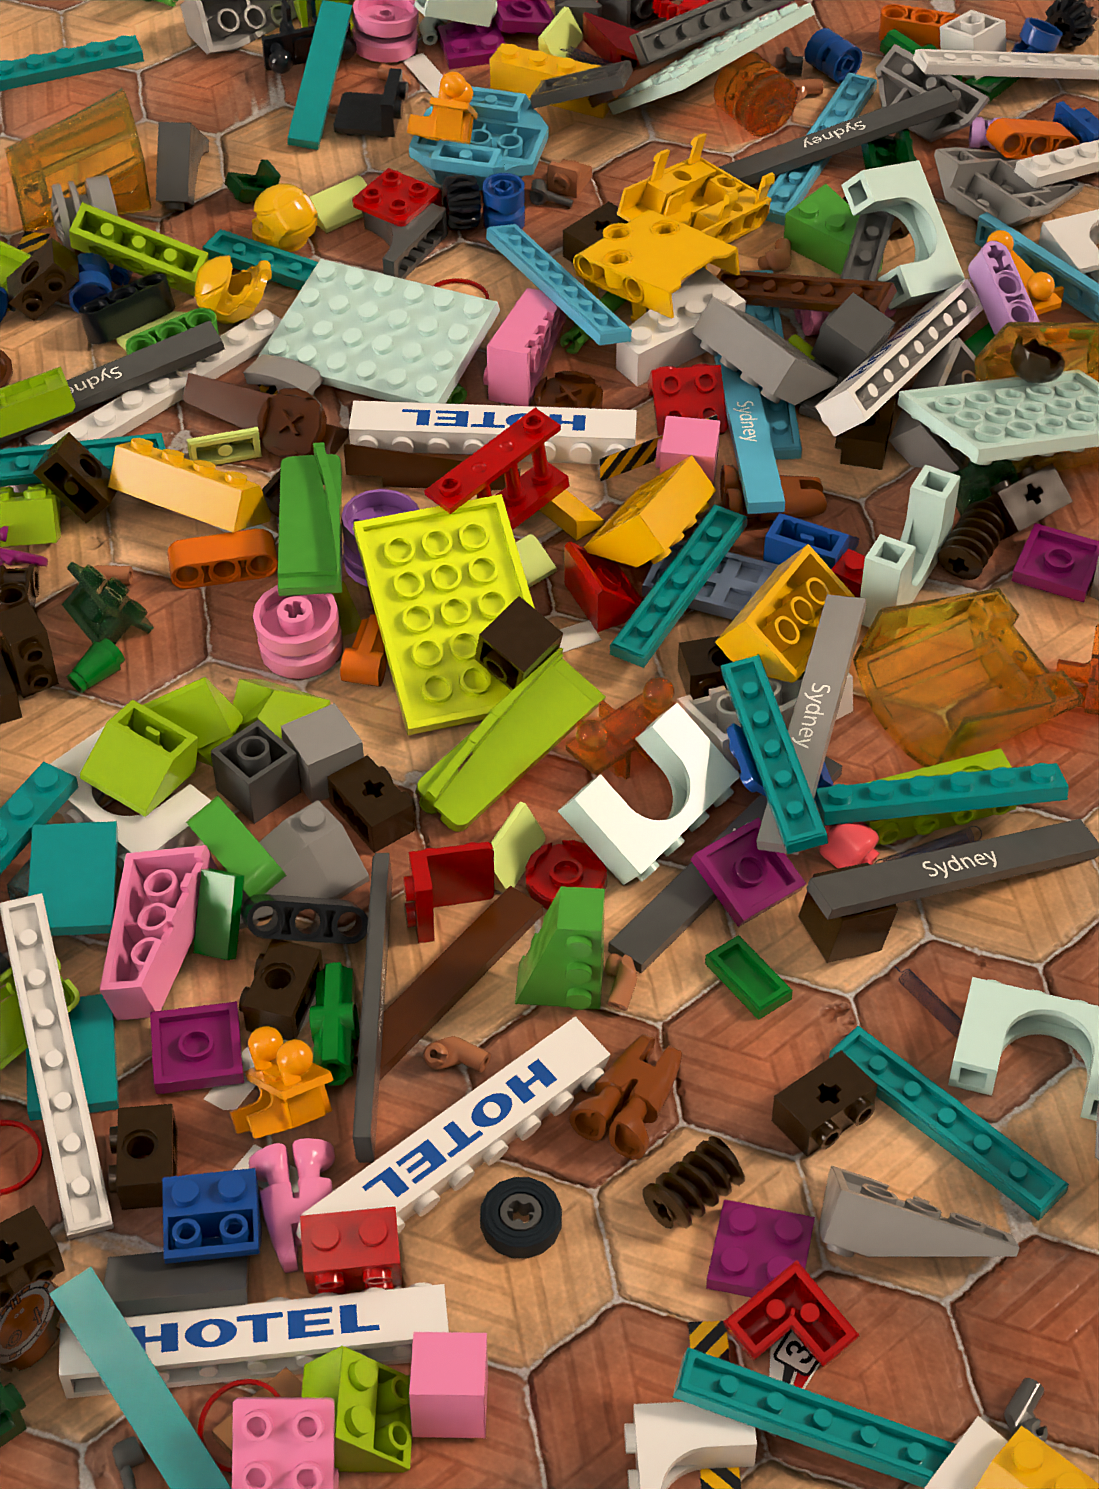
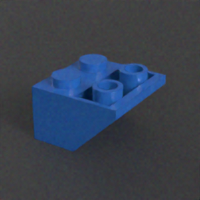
(791, 534)
(211, 1215)

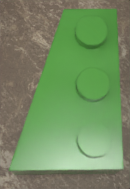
(822, 228)
(566, 954)

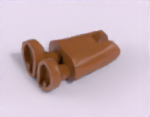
(801, 493)
(633, 1091)

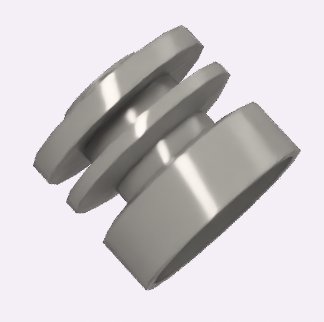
(64, 210)

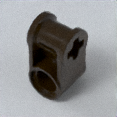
(18, 586)

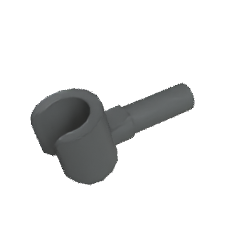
(793, 63)
(540, 194)
(126, 1456)

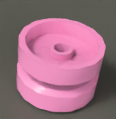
(385, 29)
(298, 633)

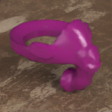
(12, 556)

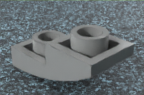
(283, 373)

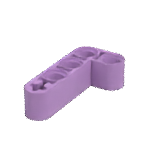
(1000, 287)

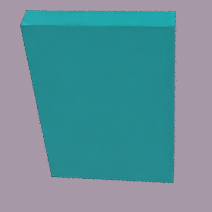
(76, 875)
(96, 1052)

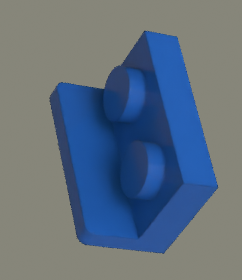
(1078, 122)

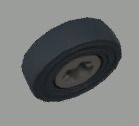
(513, 1236)

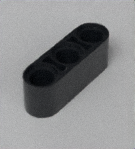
(126, 308)
(323, 928)

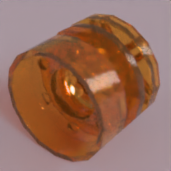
(755, 94)

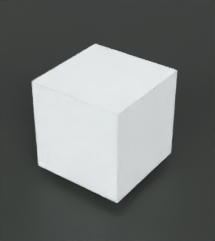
(974, 33)

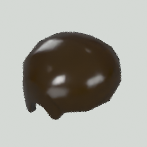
(1036, 362)

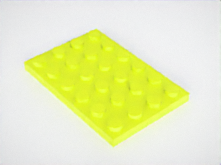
(433, 593)

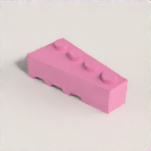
(522, 348)
(152, 928)

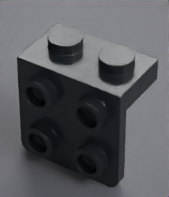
(371, 112)

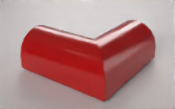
(793, 1304)

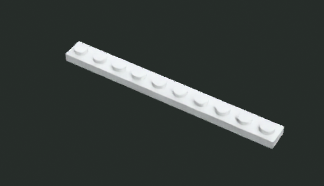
(161, 393)

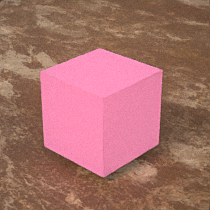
(689, 437)
(449, 1385)

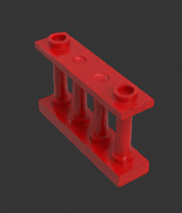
(500, 456)

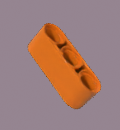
(915, 23)
(1028, 138)
(222, 558)

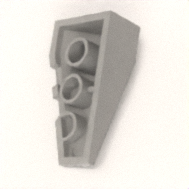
(231, 24)
(314, 856)

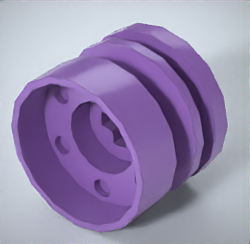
(368, 506)

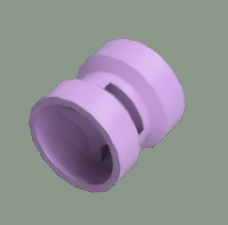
(977, 133)

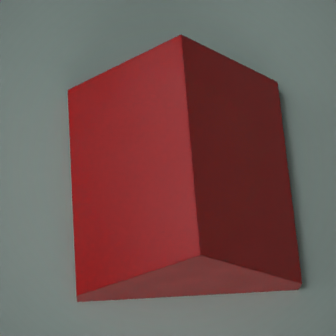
(599, 587)

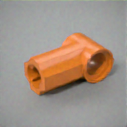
(367, 658)

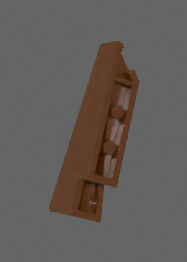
(242, 405)
(404, 468)

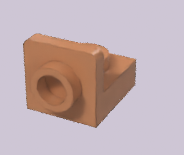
(568, 177)

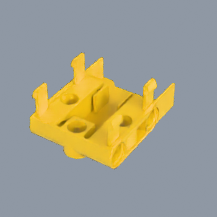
(699, 196)
(649, 260)

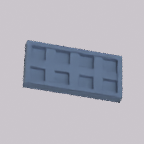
(726, 589)

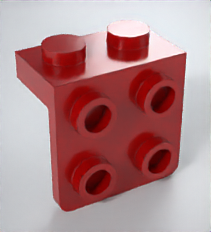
(396, 197)
(688, 393)
(444, 879)
(351, 1250)

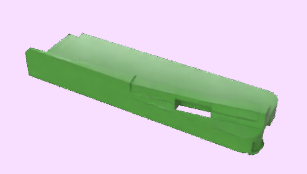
(310, 524)

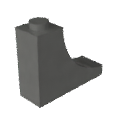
(178, 163)
(409, 243)

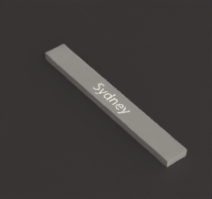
(819, 698)

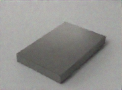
(581, 84)
(149, 1286)

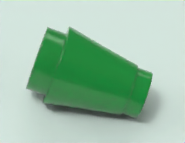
(96, 665)

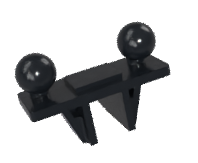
(293, 45)

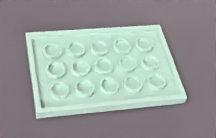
(712, 56)
(382, 333)
(1010, 416)

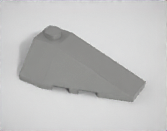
(873, 1222)

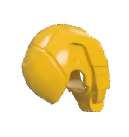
(284, 217)
(230, 295)

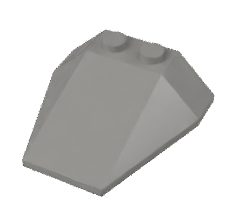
(986, 182)

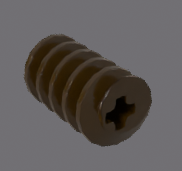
(972, 540)
(692, 1183)

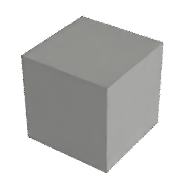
(322, 746)

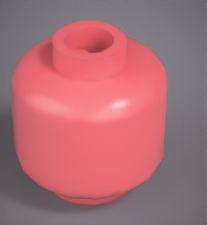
(850, 844)

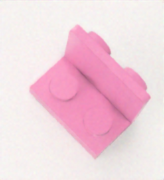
(283, 1443)

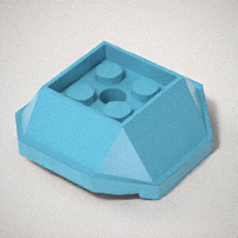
(503, 140)

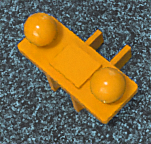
(451, 112)
(1038, 285)
(288, 1085)

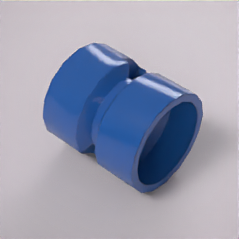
(1037, 37)
(832, 54)
(503, 200)
(94, 280)

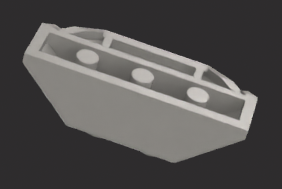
(902, 79)

